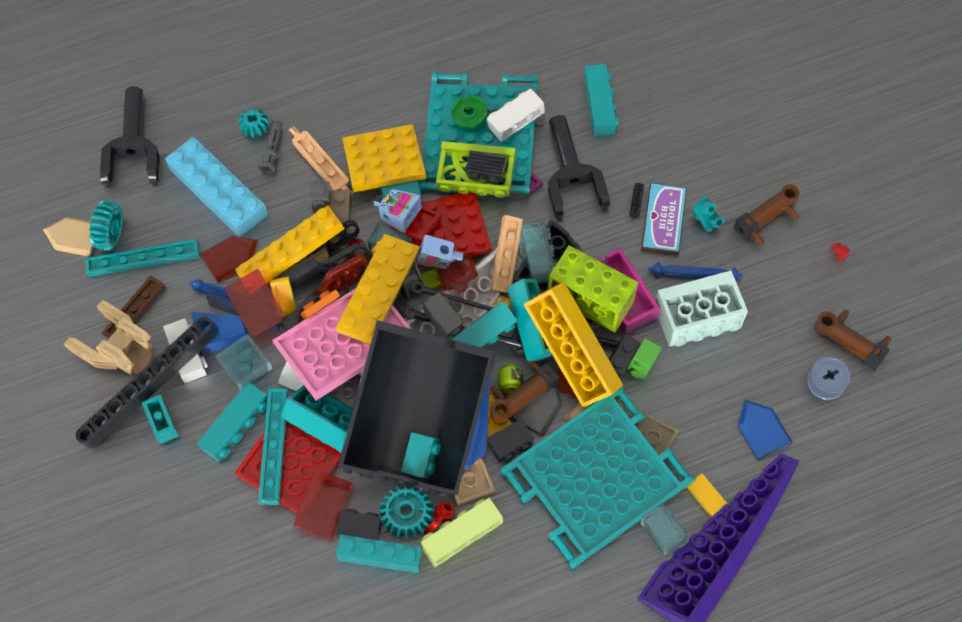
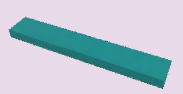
(142, 257)
(273, 448)

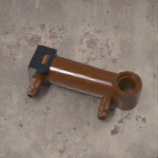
(749, 223)
(850, 339)
(542, 381)

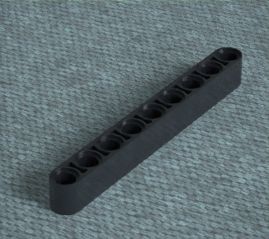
(137, 384)

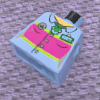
(398, 208)
(437, 253)

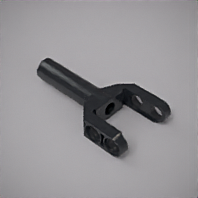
(131, 142)
(571, 170)
(322, 257)

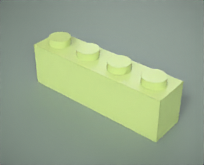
(461, 532)

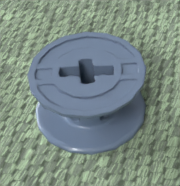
(828, 388)

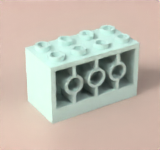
(700, 309)

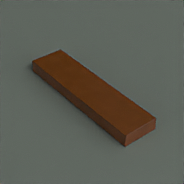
(139, 303)

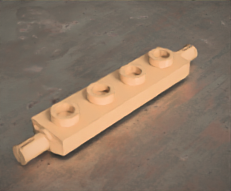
(319, 160)

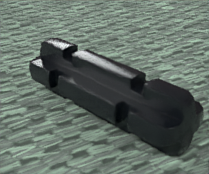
(636, 199)

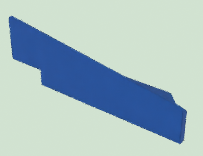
(479, 440)

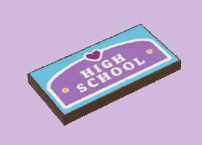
(664, 219)

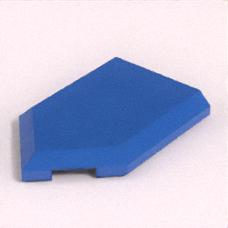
(762, 429)

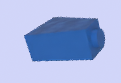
(230, 330)

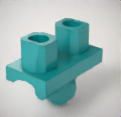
(706, 213)

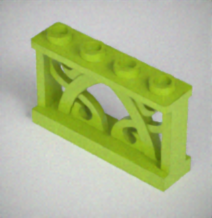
(460, 150)

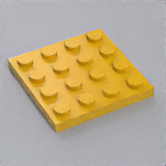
(383, 158)

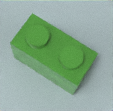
(644, 359)

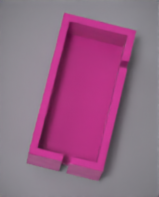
(644, 306)

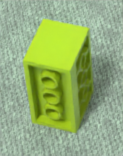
(596, 288)

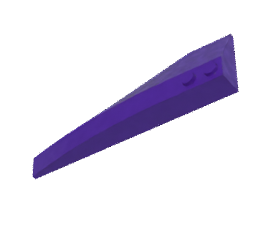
(703, 569)

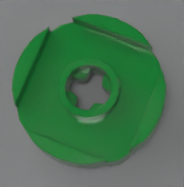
(473, 121)

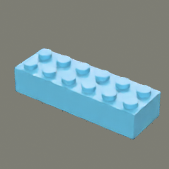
(216, 187)

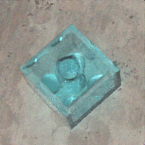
(244, 362)

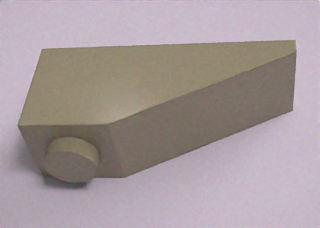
(341, 206)

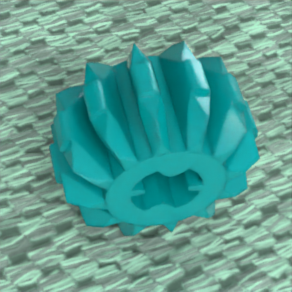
(253, 122)

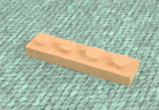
(506, 254)

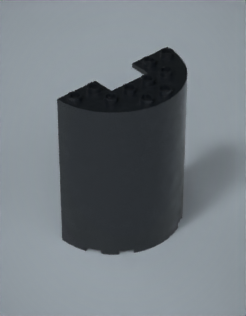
(420, 387)

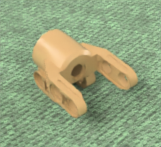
(124, 349)

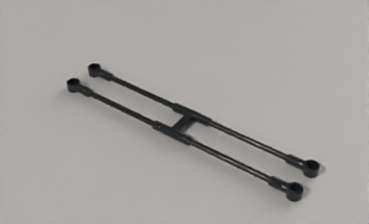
(512, 341)

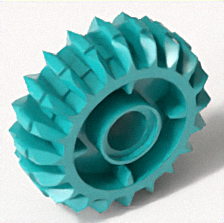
(106, 225)
(410, 523)

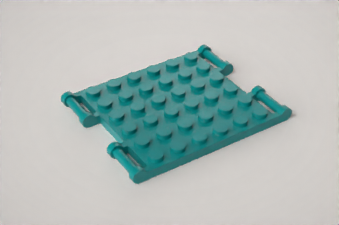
(442, 128)
(597, 476)

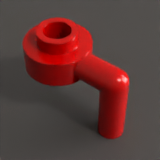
(443, 512)

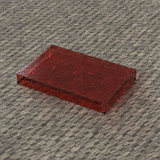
(255, 303)
(322, 504)

